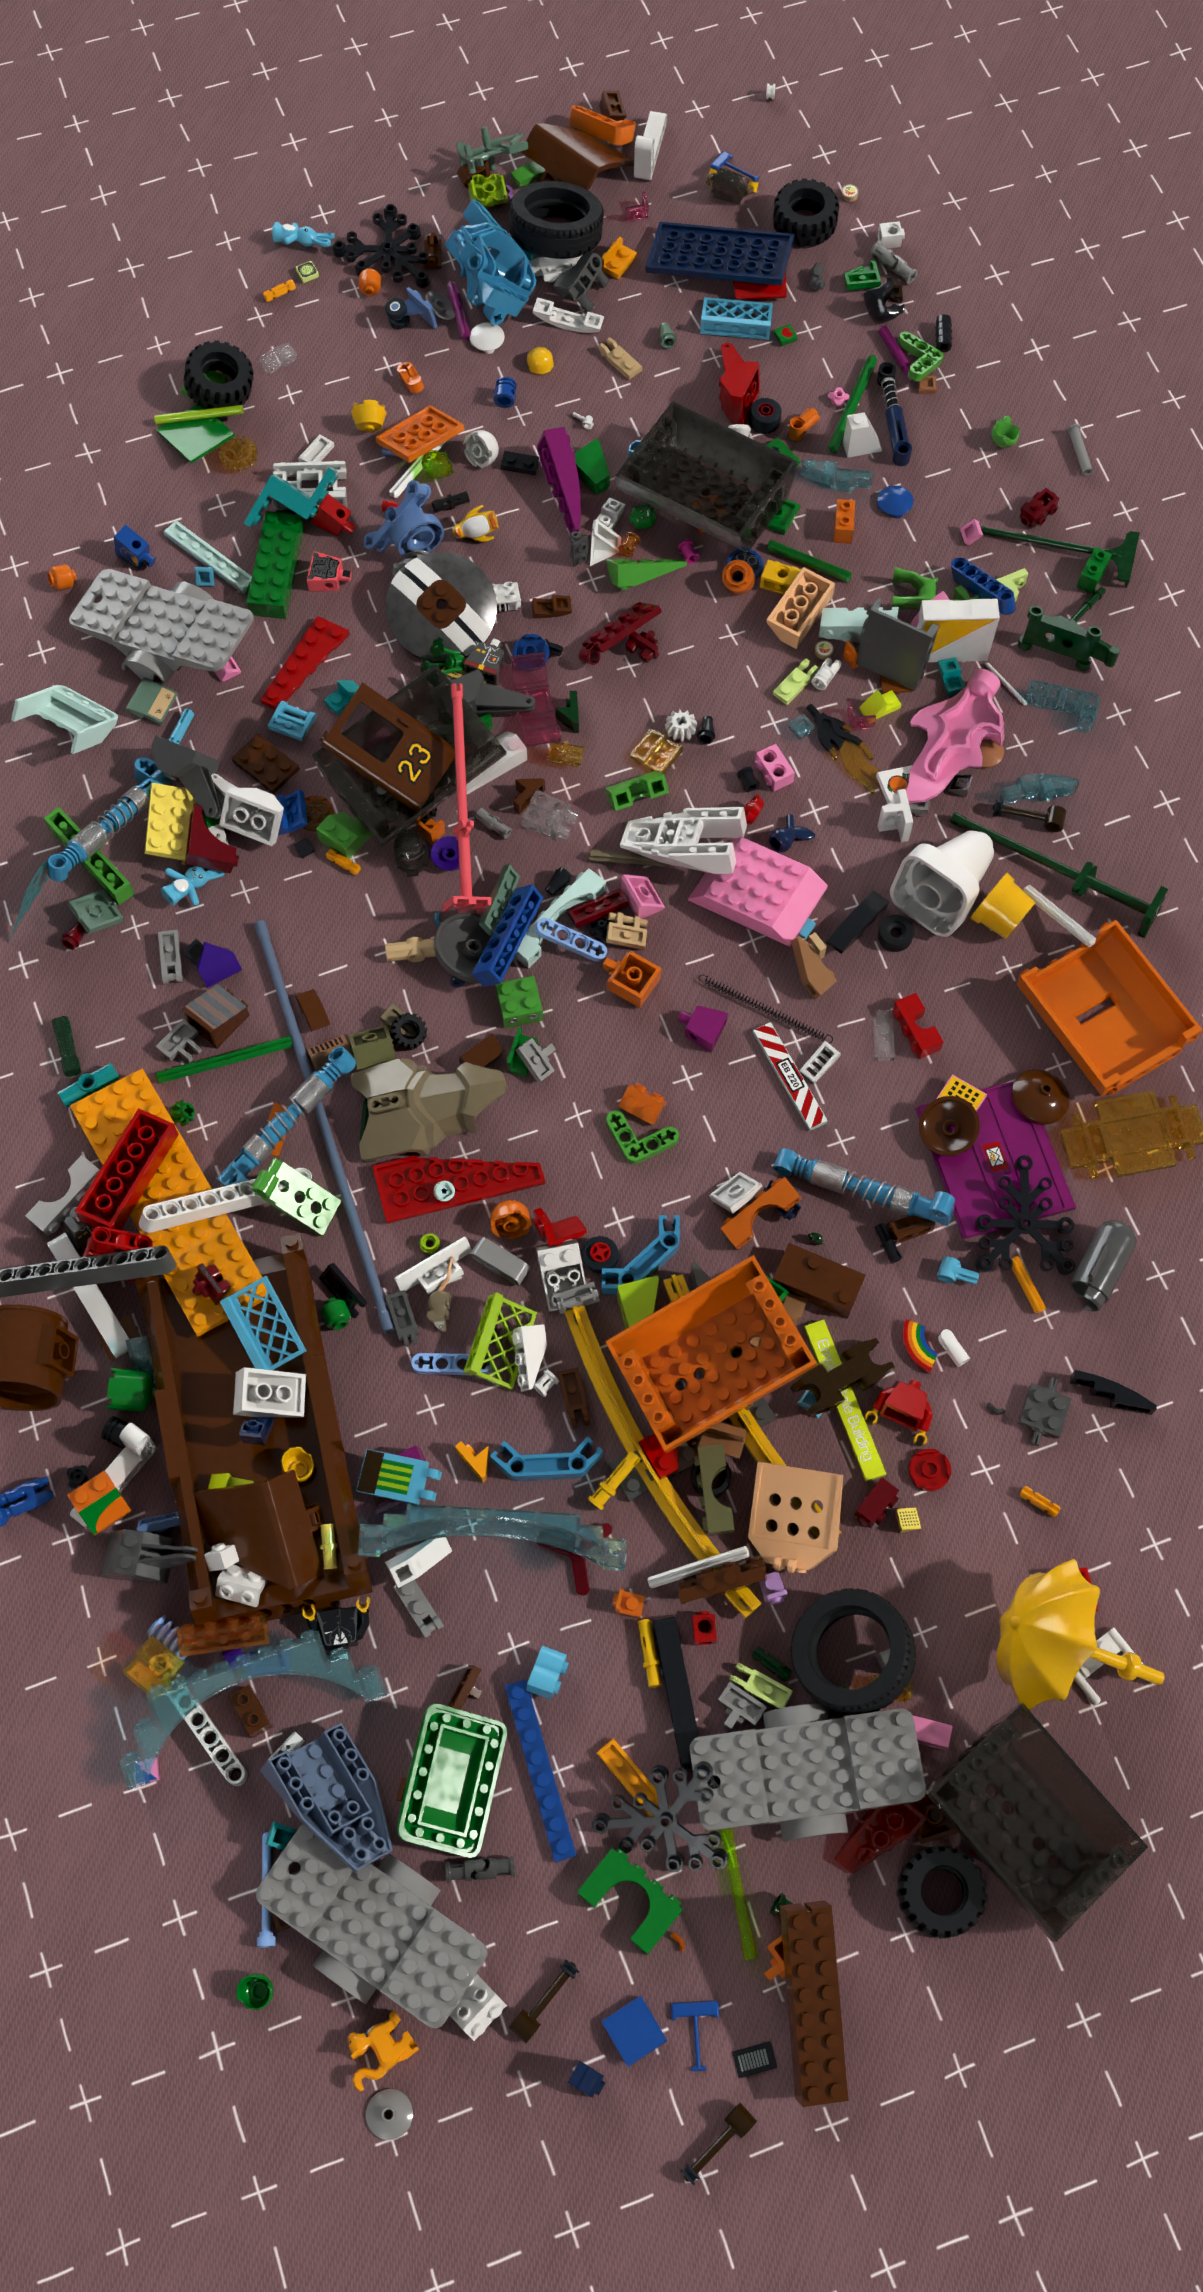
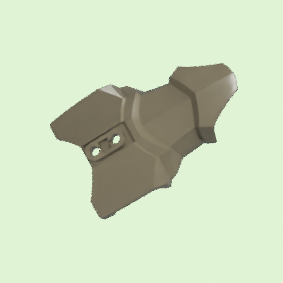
(427, 1106)

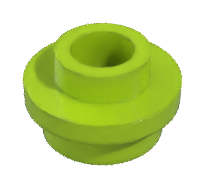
(429, 1238)

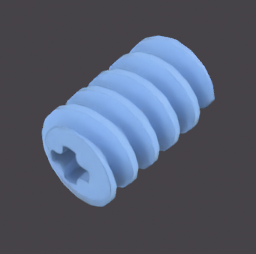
(165, 1634)

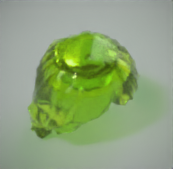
(436, 465)

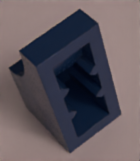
(587, 2079)

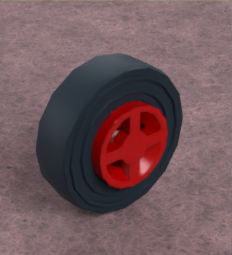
(601, 1247)

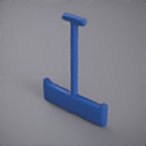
(722, 160)
(695, 2009)

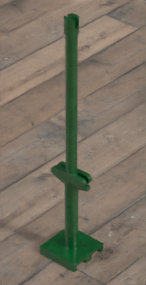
(1083, 880)

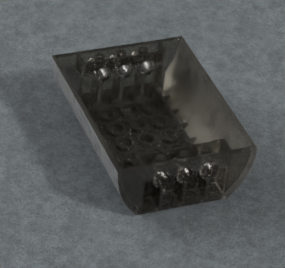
(711, 461)

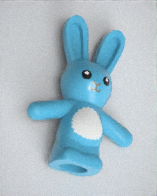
(305, 235)
(185, 884)

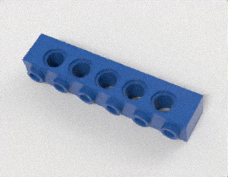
(507, 935)

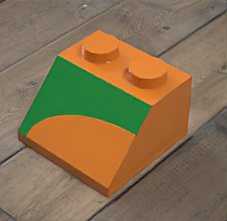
(99, 1503)

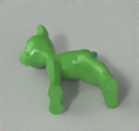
(924, 585)

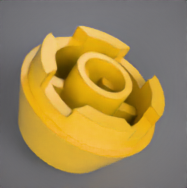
(368, 416)

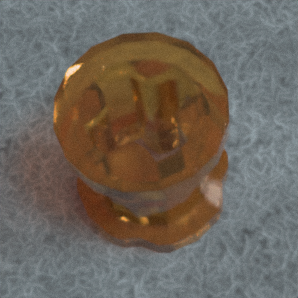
(629, 544)

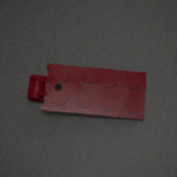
(616, 631)

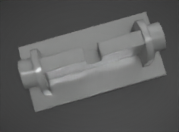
(577, 1296)

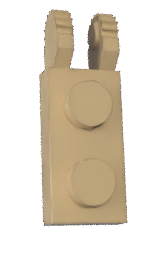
(620, 359)

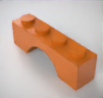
(780, 1195)

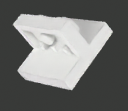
(897, 816)

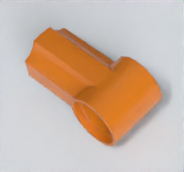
(802, 424)

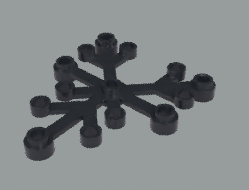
(388, 249)
(1024, 1199)
(639, 1821)

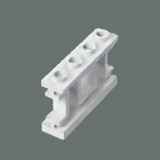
(311, 471)

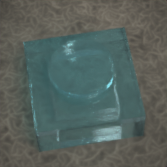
(801, 726)

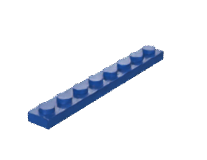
(540, 1771)

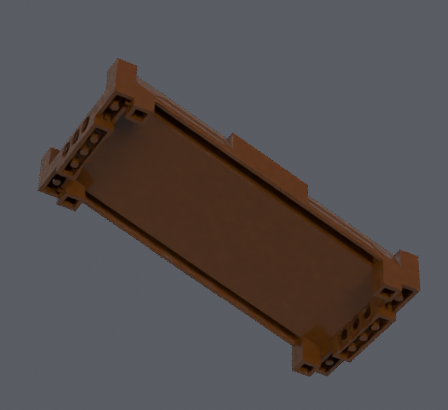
(203, 1437)

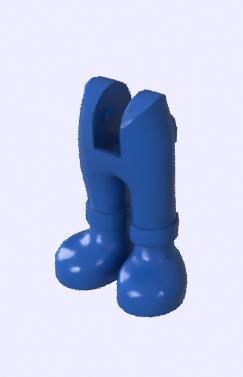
(31, 1502)

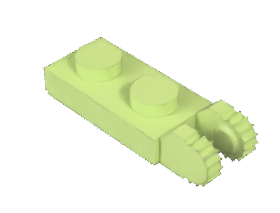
(795, 682)
(762, 1687)

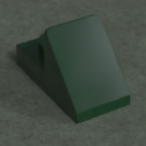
(569, 714)

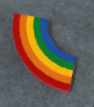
(917, 1347)

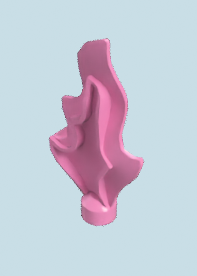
(955, 735)

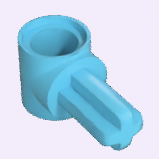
(951, 1270)

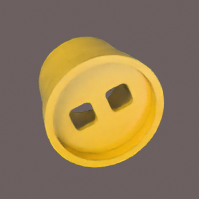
(1003, 907)

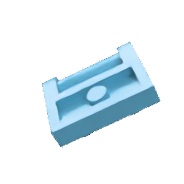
(290, 725)

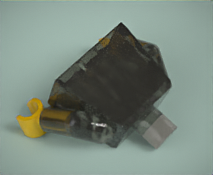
(729, 185)

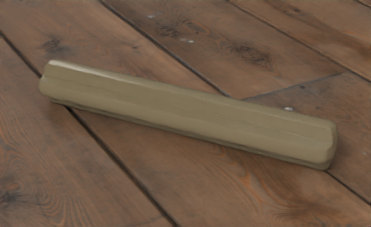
(622, 858)

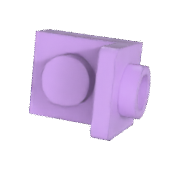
(773, 1589)

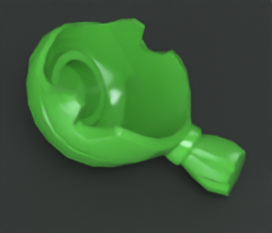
(1004, 433)

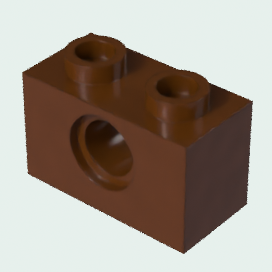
(250, 1711)

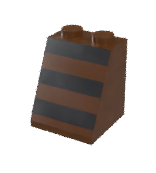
(216, 1014)

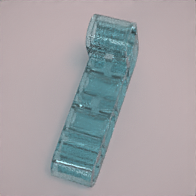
(1040, 693)

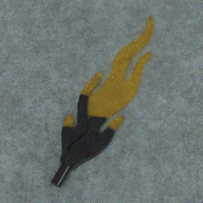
(848, 745)

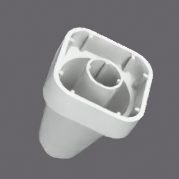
(943, 881)

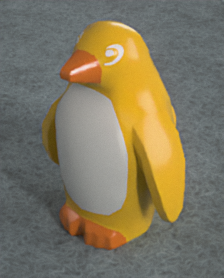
(476, 525)

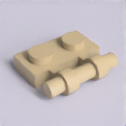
(626, 935)

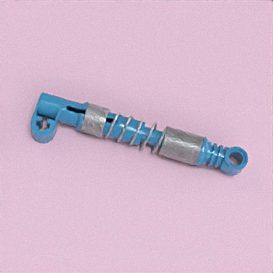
(94, 836)
(303, 1099)
(838, 1179)

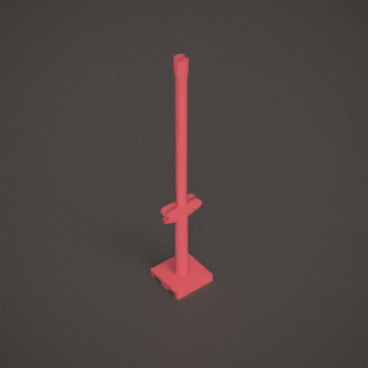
(463, 828)

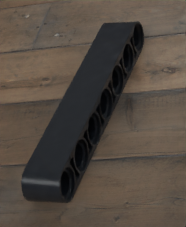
(676, 1687)

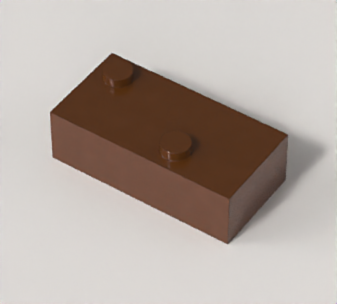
(819, 1280)

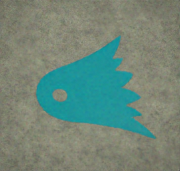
(32, 892)

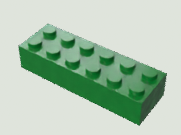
(275, 565)

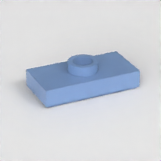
(159, 1523)

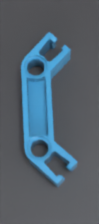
(648, 1261)
(546, 1465)

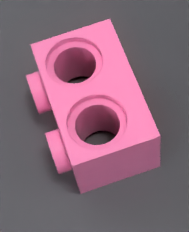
(778, 766)

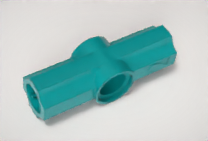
(99, 1078)

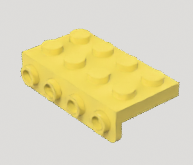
(168, 821)

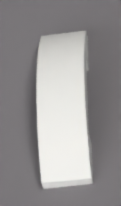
(565, 319)

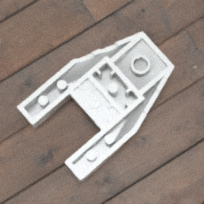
(676, 838)

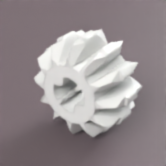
(681, 725)

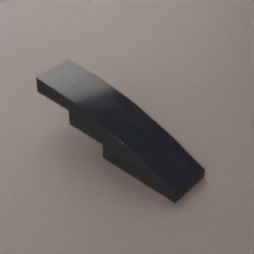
(857, 922)
(1120, 1396)

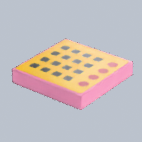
(962, 1089)

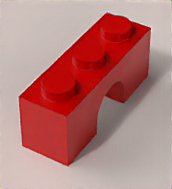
(922, 1040)

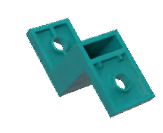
(290, 497)

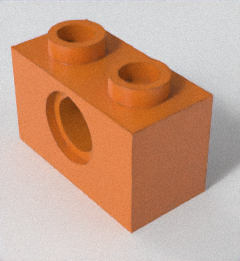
(844, 521)

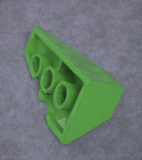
(632, 573)

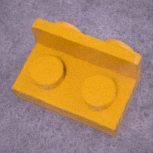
(617, 259)

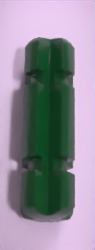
(771, 1663)

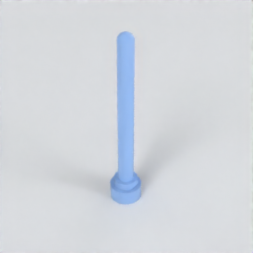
(266, 1937)

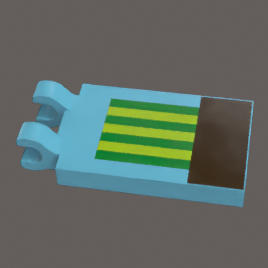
(396, 1477)

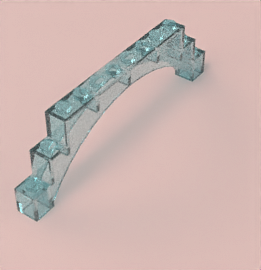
(549, 1528)
(175, 1701)

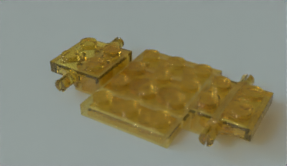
(1133, 1135)

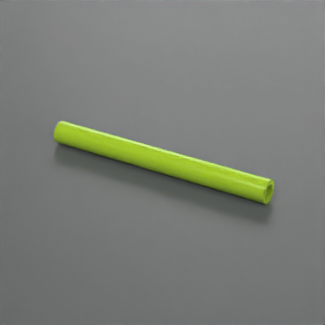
(198, 414)

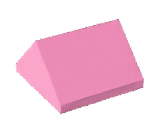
(641, 895)

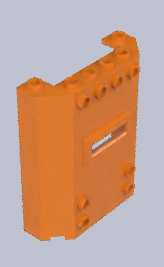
(1128, 1038)

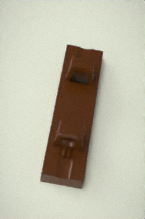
(466, 1688)

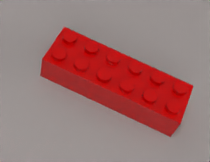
(127, 1171)

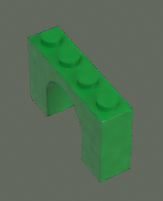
(662, 1909)

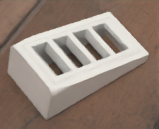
(830, 1061)

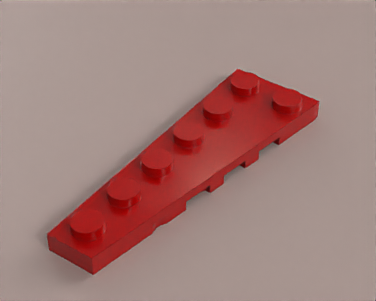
(309, 653)

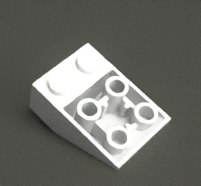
(560, 1269)

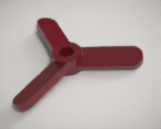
(579, 1563)

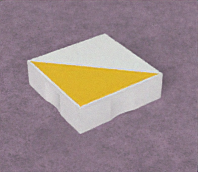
(964, 627)

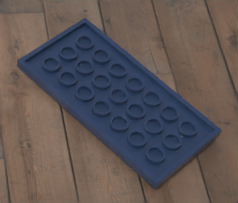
(720, 253)

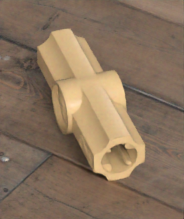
(414, 949)

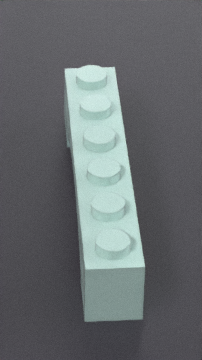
(584, 889)

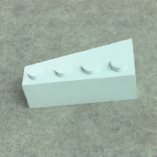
(846, 624)

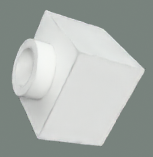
(221, 1557)

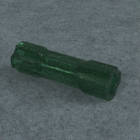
(69, 1058)

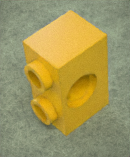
(772, 576)

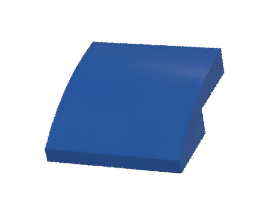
(294, 812)
(634, 2031)

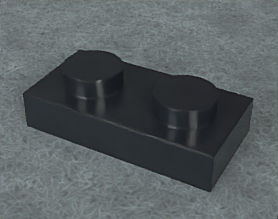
(519, 463)

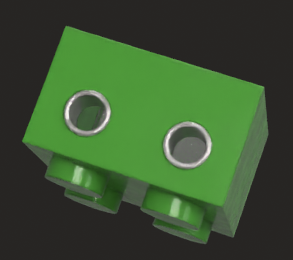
(519, 1002)

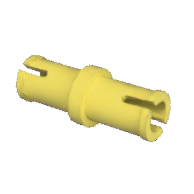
(329, 1546)

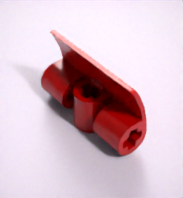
(749, 290)

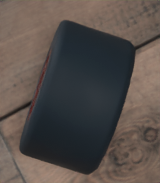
(765, 415)

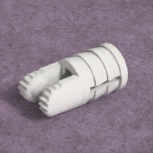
(825, 674)

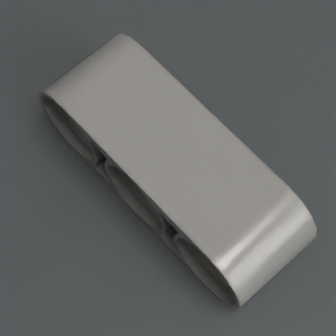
(500, 1261)

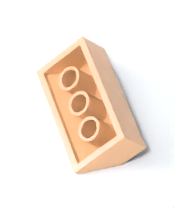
(800, 607)

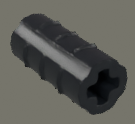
(943, 333)

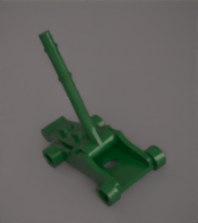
(1068, 636)

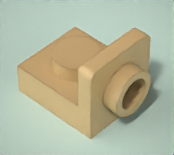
(817, 945)

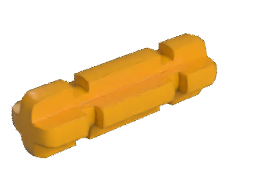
(279, 290)
(343, 861)
(1040, 1501)

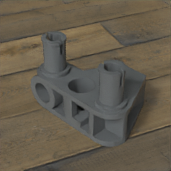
(571, 282)

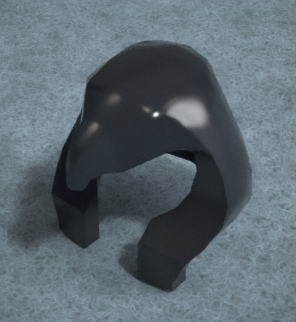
(875, 303)

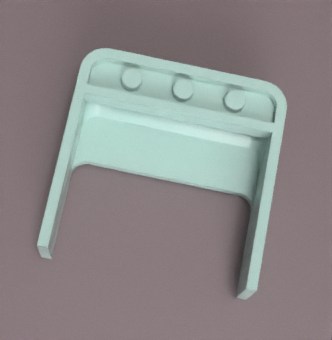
(69, 710)

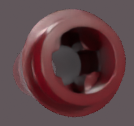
(73, 936)

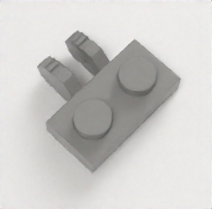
(177, 1040)

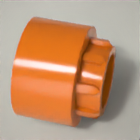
(736, 567)

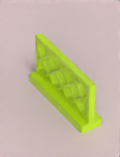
(486, 1332)

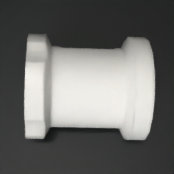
(552, 1379)

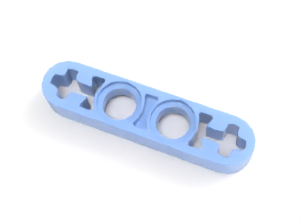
(569, 943)
(451, 1368)

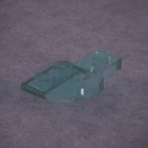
(830, 476)
(1044, 785)

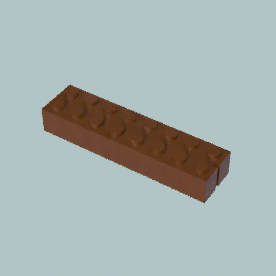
(813, 2003)

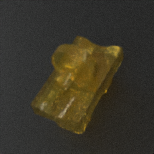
(565, 753)

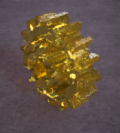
(238, 453)

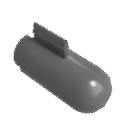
(1103, 1263)

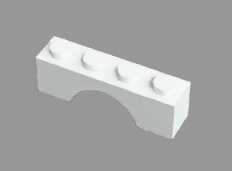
(49, 1215)

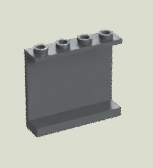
(895, 647)

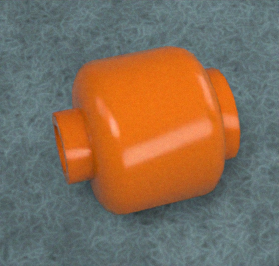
(369, 282)
(61, 577)

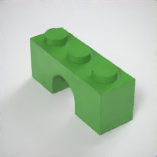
(647, 785)

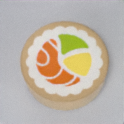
(849, 193)
(824, 650)

